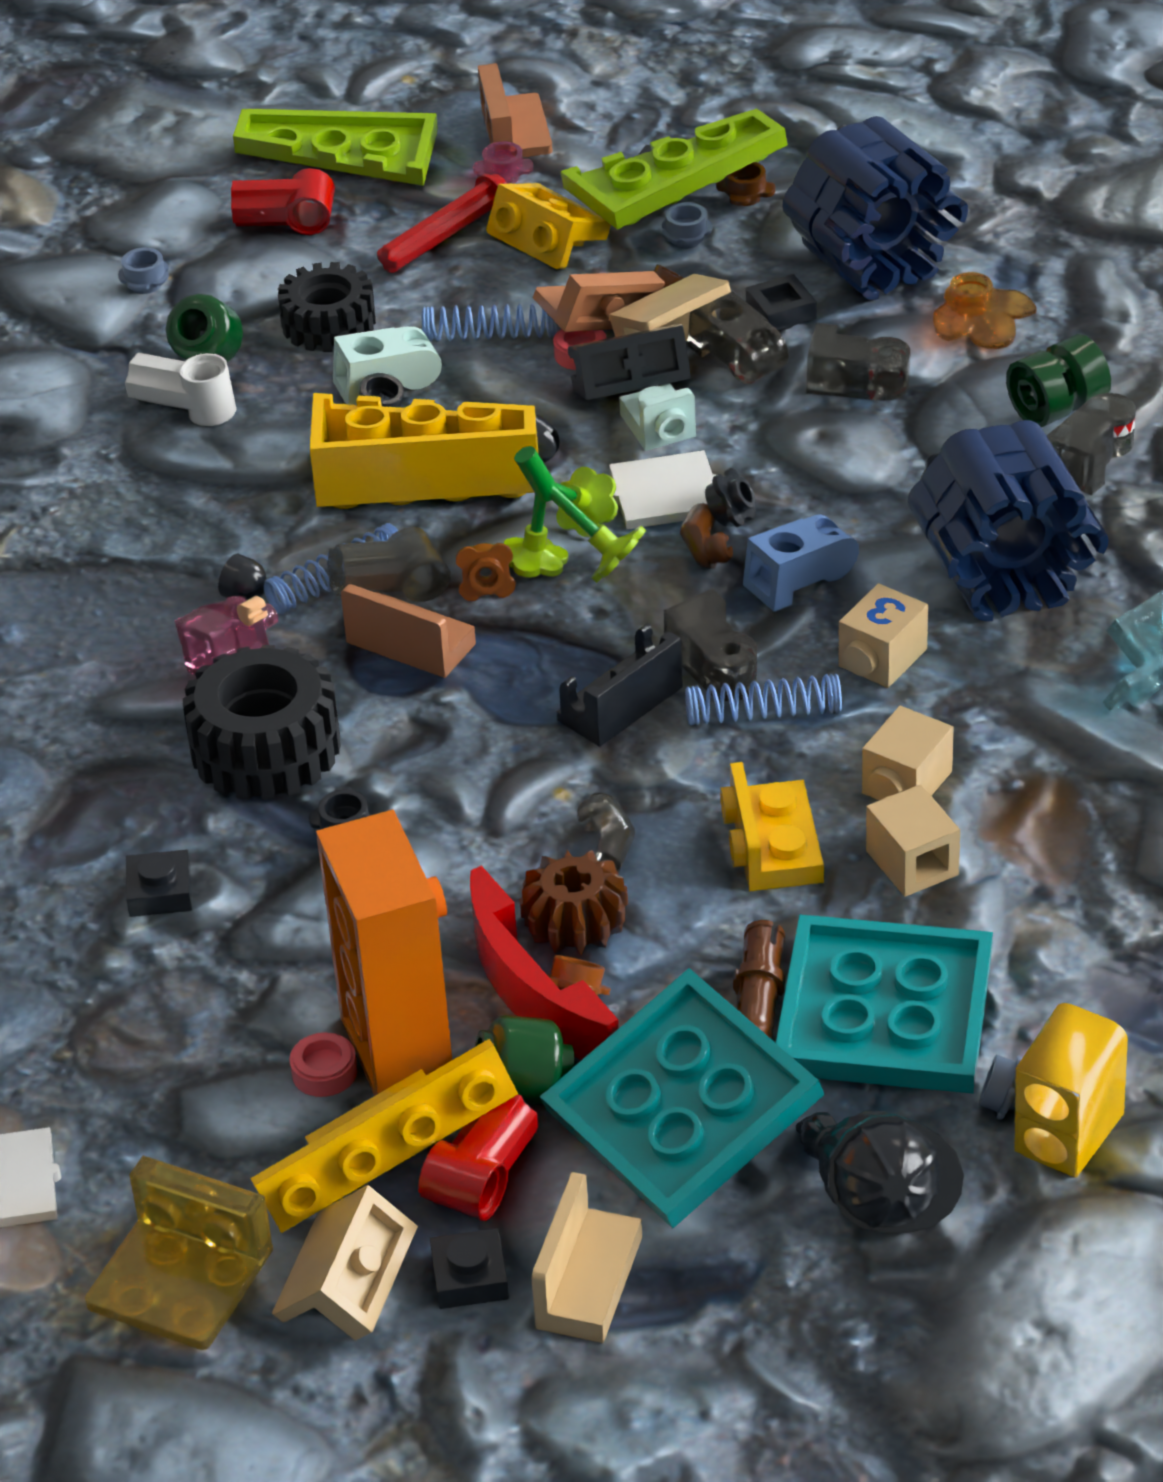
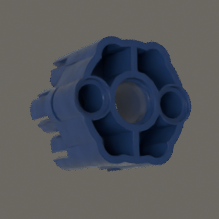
(867, 206)
(1006, 518)

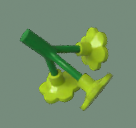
(583, 506)

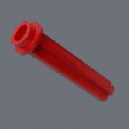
(440, 224)

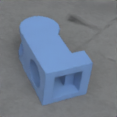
(796, 557)

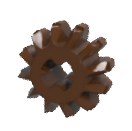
(573, 901)

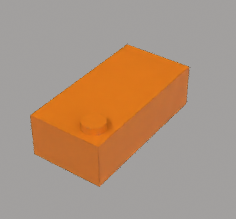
(385, 948)

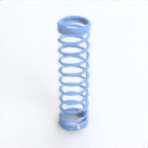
(428, 324)
(279, 585)
(693, 693)

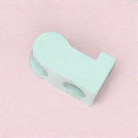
(392, 351)

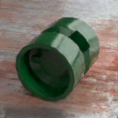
(1057, 380)

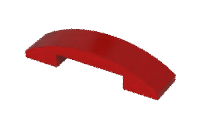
(521, 981)

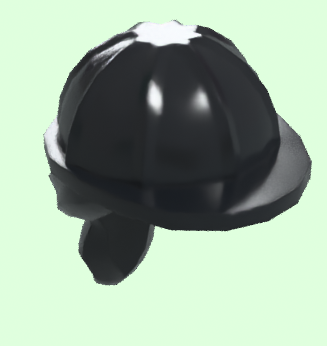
(884, 1169)

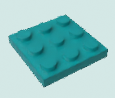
(886, 1002)
(682, 1097)

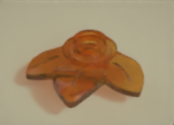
(981, 311)

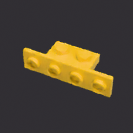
(383, 1134)

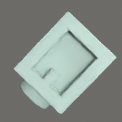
(659, 415)

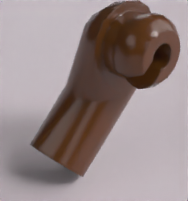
(695, 532)

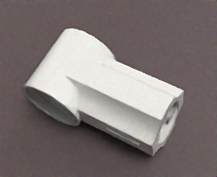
(196, 385)

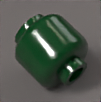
(203, 326)
(530, 1053)

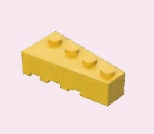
(416, 451)

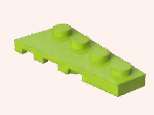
(355, 142)
(674, 167)

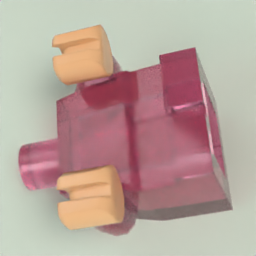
(223, 629)

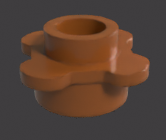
(481, 556)
(570, 970)

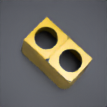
(1086, 1058)

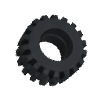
(262, 722)

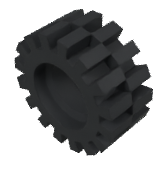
(325, 305)

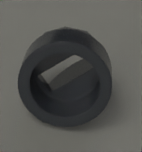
(380, 385)
(547, 439)
(242, 577)

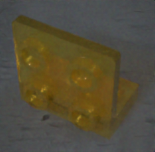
(185, 1255)

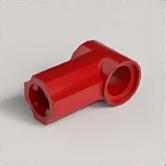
(285, 202)
(474, 1168)

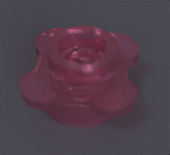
(505, 160)

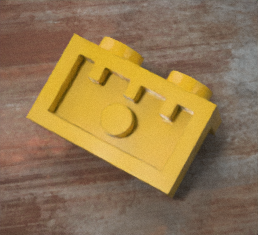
(543, 222)
(772, 832)

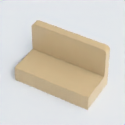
(669, 305)
(348, 1262)
(583, 1266)

